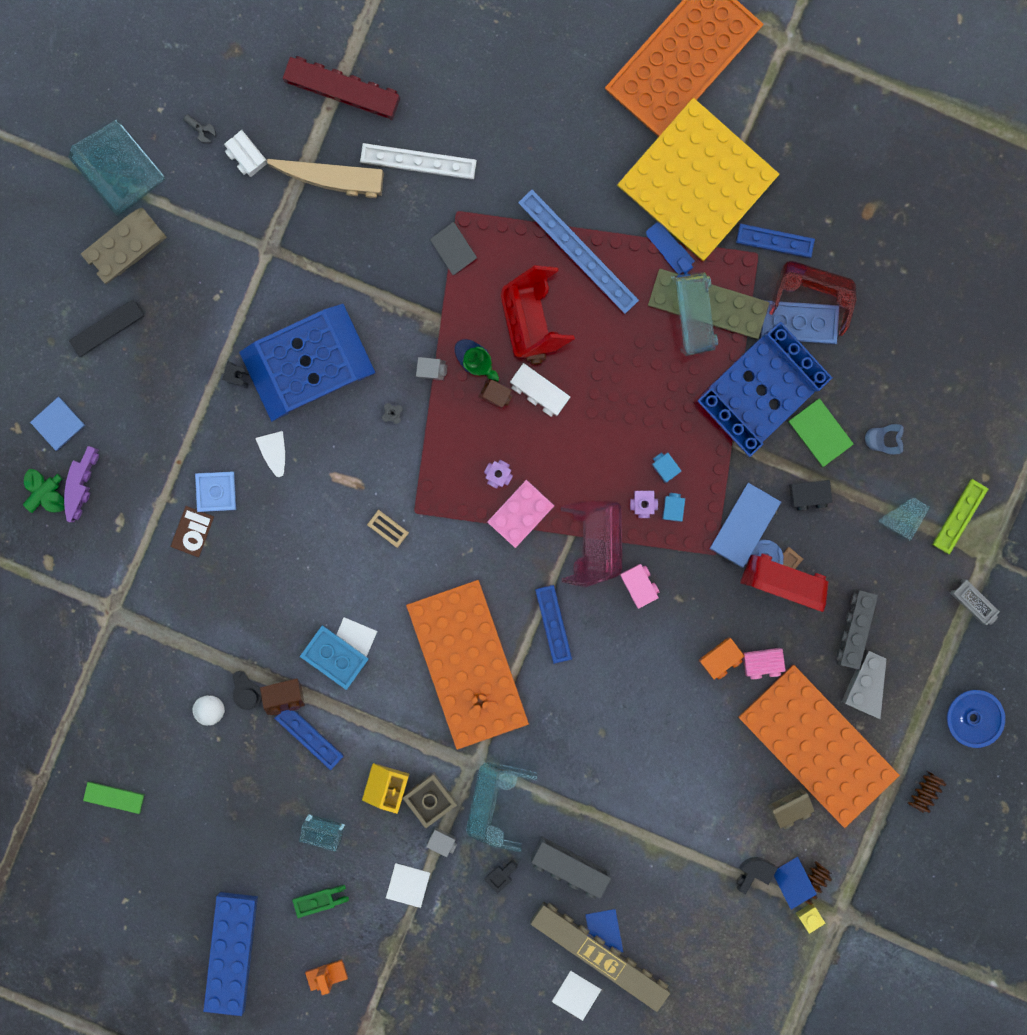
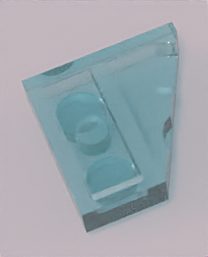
(906, 518)

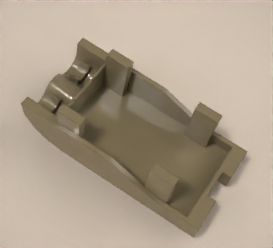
(124, 245)

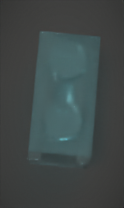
(322, 833)

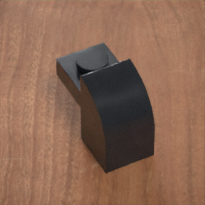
(755, 868)

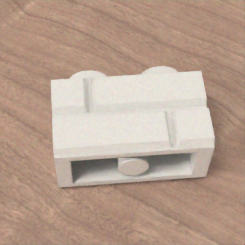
(246, 154)

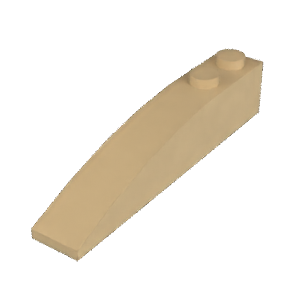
(334, 177)

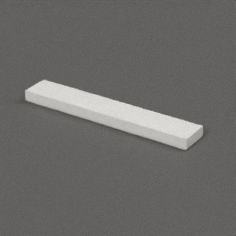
(418, 161)

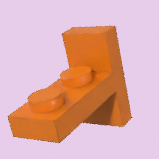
(325, 976)

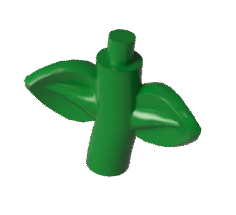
(43, 492)

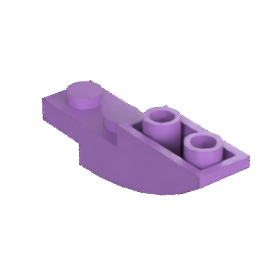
(75, 491)

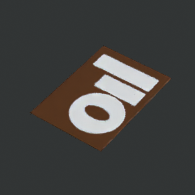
(192, 531)

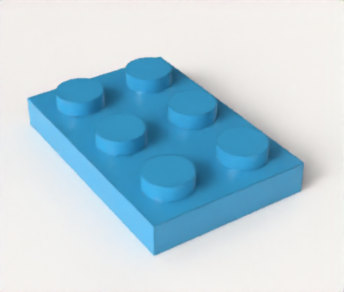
(334, 657)

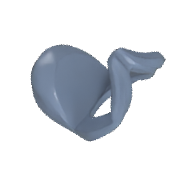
(875, 439)

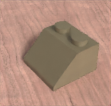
(791, 808)

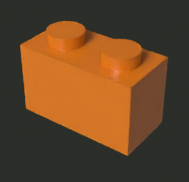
(722, 658)

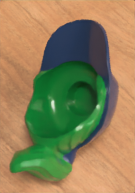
(475, 359)

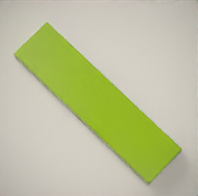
(960, 516)

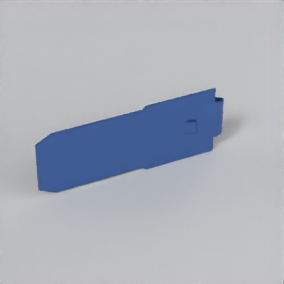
(670, 249)

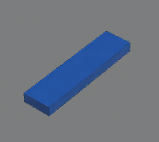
(775, 241)
(553, 624)
(310, 738)

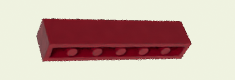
(341, 88)

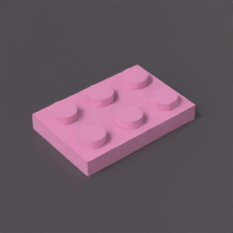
(520, 513)

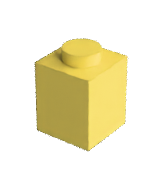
(810, 918)

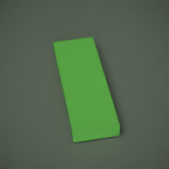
(113, 797)

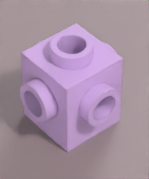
(493, 480)
(648, 497)

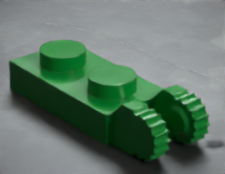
(318, 901)

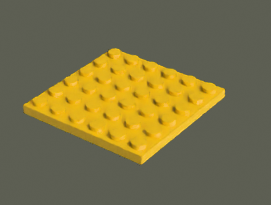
(698, 179)

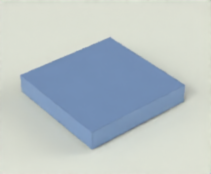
(57, 423)

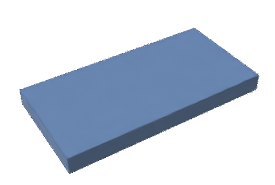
(805, 321)
(745, 525)

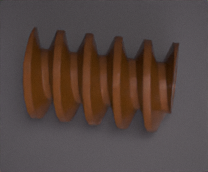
(927, 793)
(818, 879)

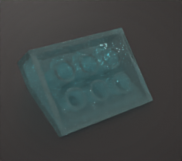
(115, 167)

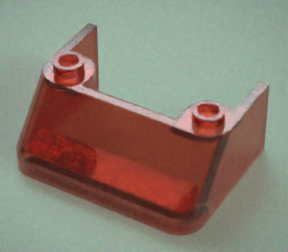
(796, 274)

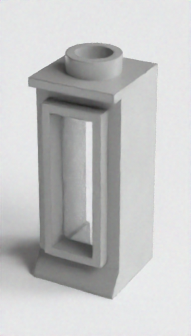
(975, 603)

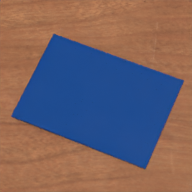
(794, 883)
(605, 926)

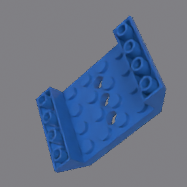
(334, 354)
(786, 373)

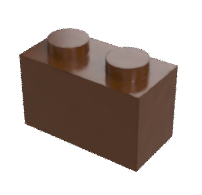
(495, 394)
(282, 697)

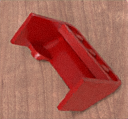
(525, 313)
(786, 582)

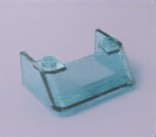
(695, 313)
(488, 782)

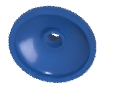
(988, 721)

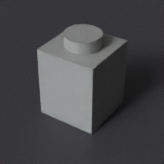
(431, 368)
(442, 842)

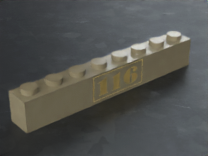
(600, 957)

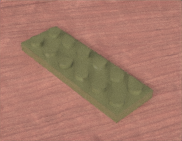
(728, 308)

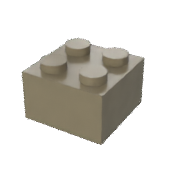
(430, 800)

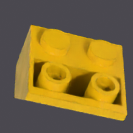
(385, 788)

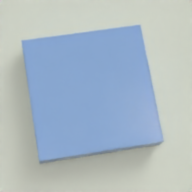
(215, 491)

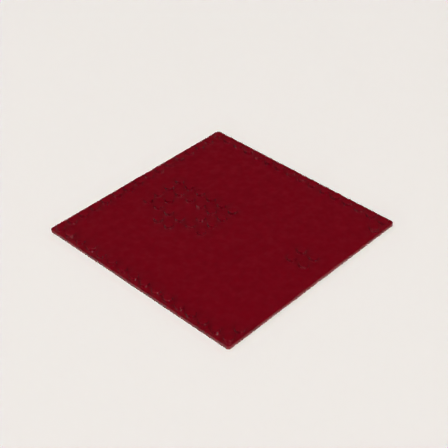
(623, 379)

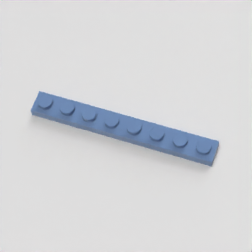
(578, 251)

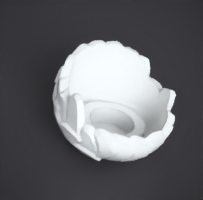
(208, 710)

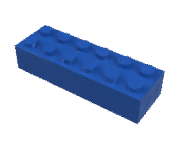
(230, 954)

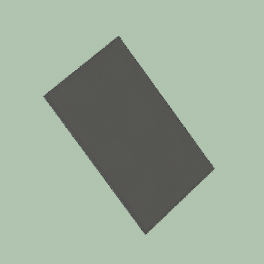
(453, 248)

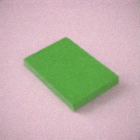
(820, 432)

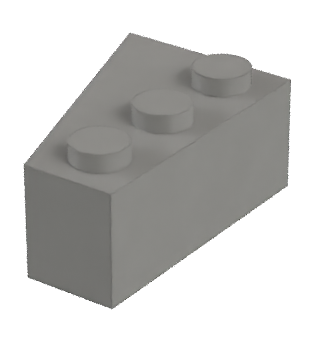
(867, 685)

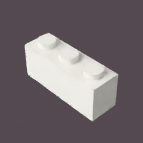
(539, 390)

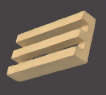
(375, 518)

